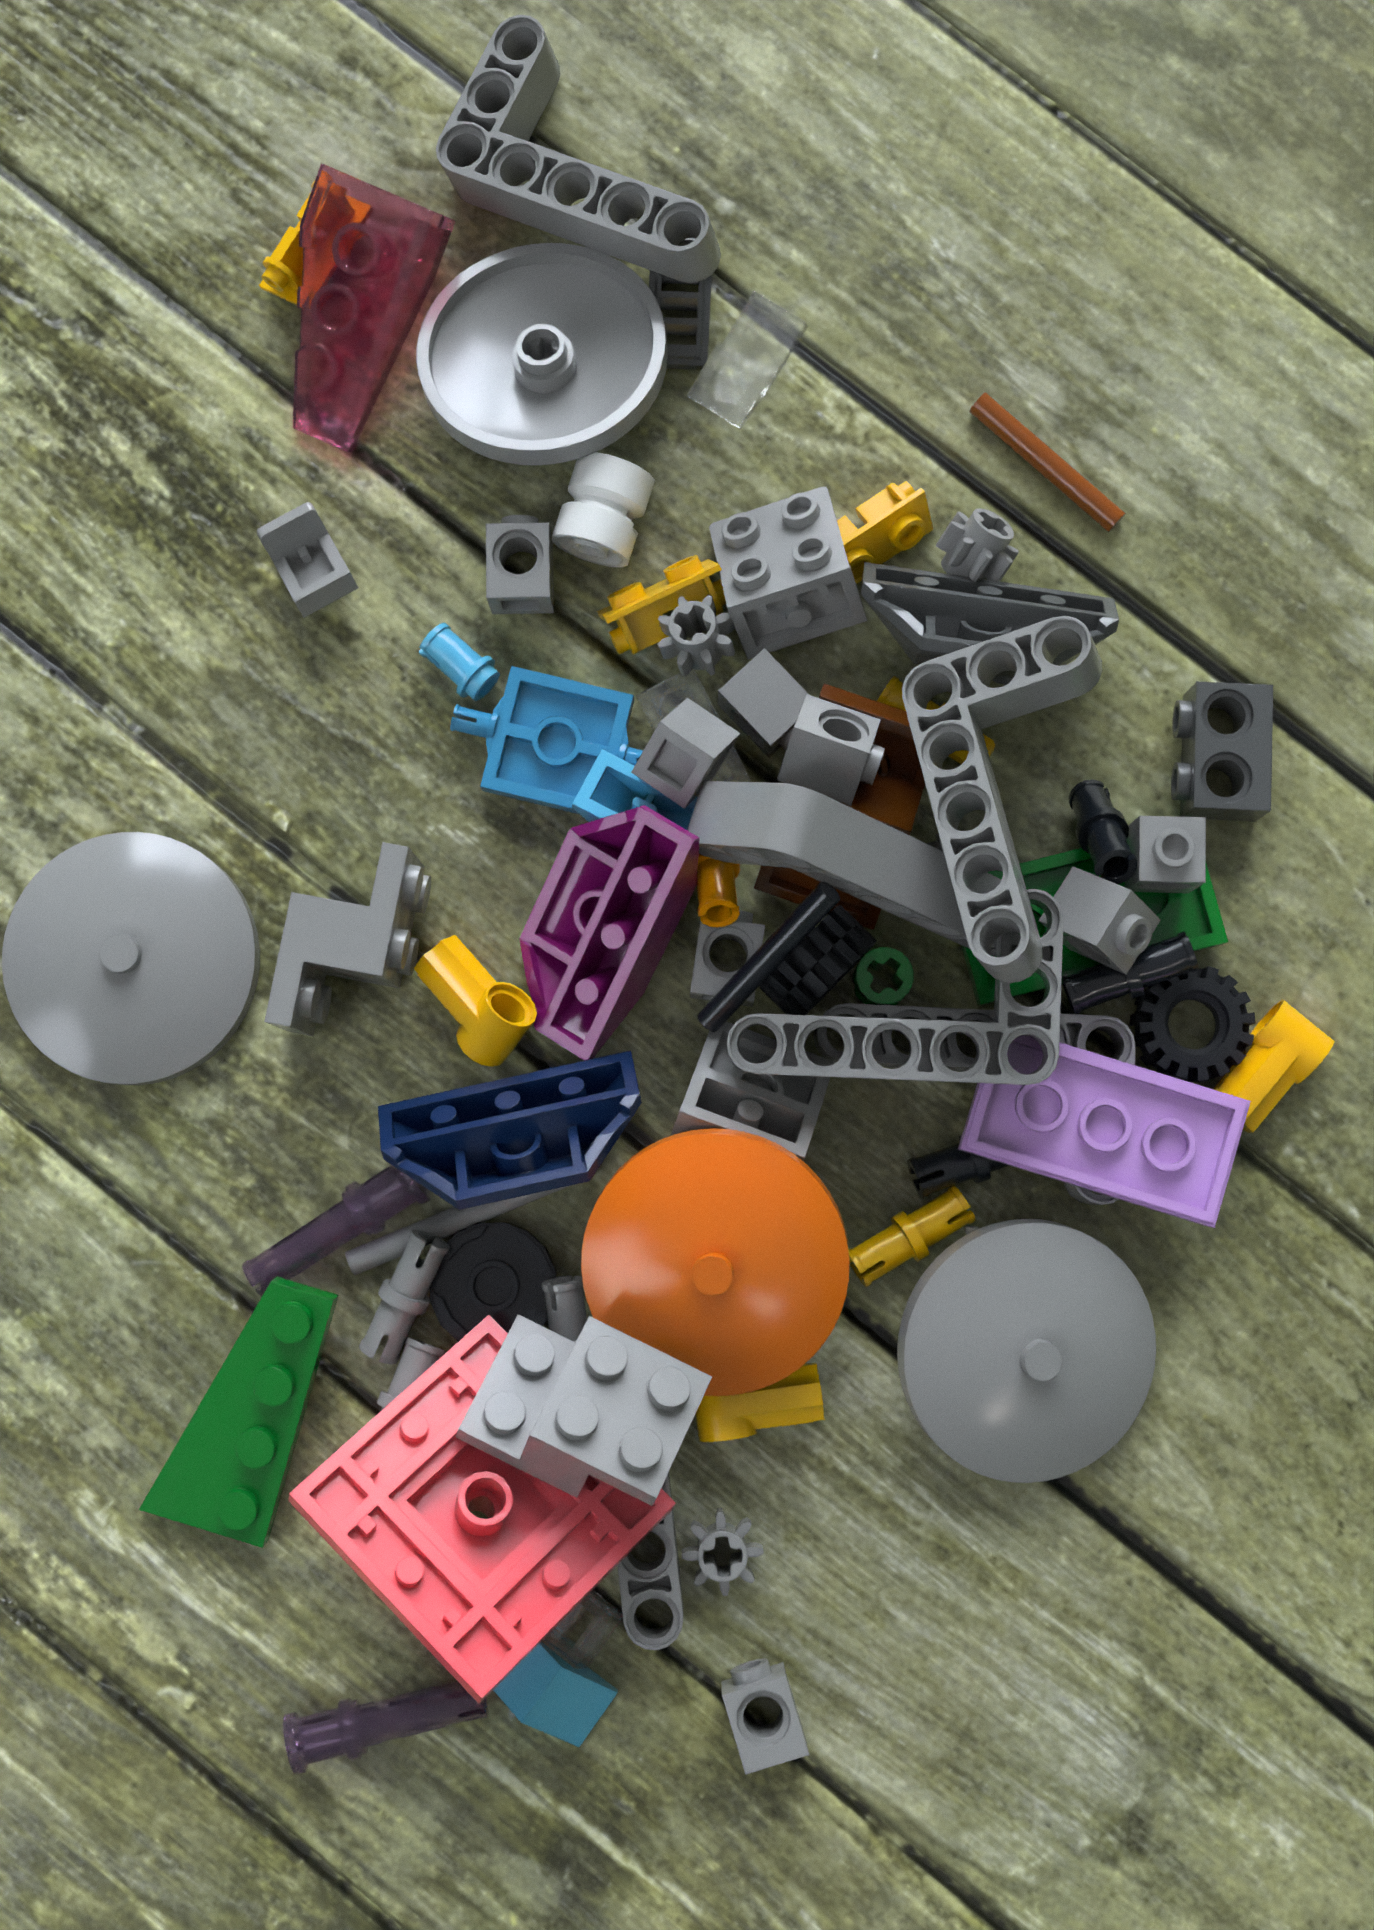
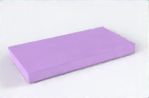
(1111, 1130)

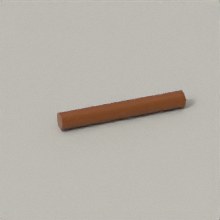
(1047, 462)

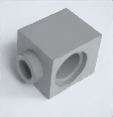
(523, 592)
(763, 702)
(831, 750)
(685, 752)
(1168, 854)
(1103, 920)
(708, 979)
(763, 1744)

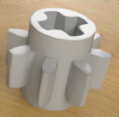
(977, 546)
(689, 621)
(708, 1562)

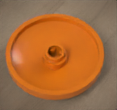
(719, 1256)

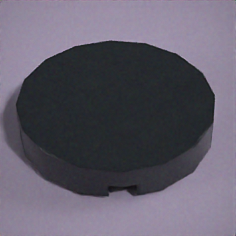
(492, 1273)

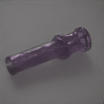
(362, 1210)
(356, 1727)

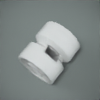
(606, 499)

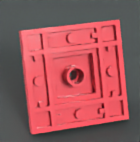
(465, 1584)

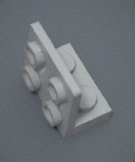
(786, 572)

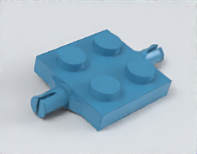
(548, 736)

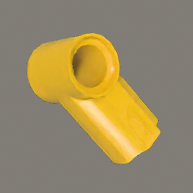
(489, 1012)
(1281, 1054)
(784, 1403)

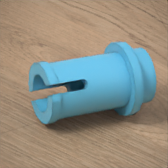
(459, 662)

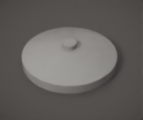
(542, 353)
(130, 959)
(1026, 1350)

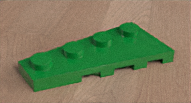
(244, 1432)

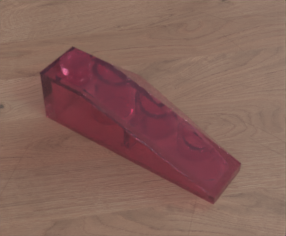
(360, 292)

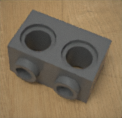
(1241, 755)

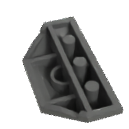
(948, 612)

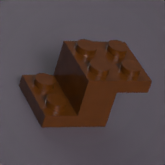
(890, 799)

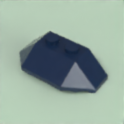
(512, 1131)

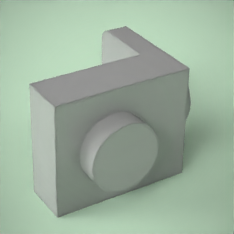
(306, 559)

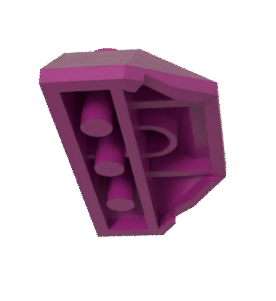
(605, 923)

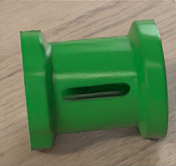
(876, 959)

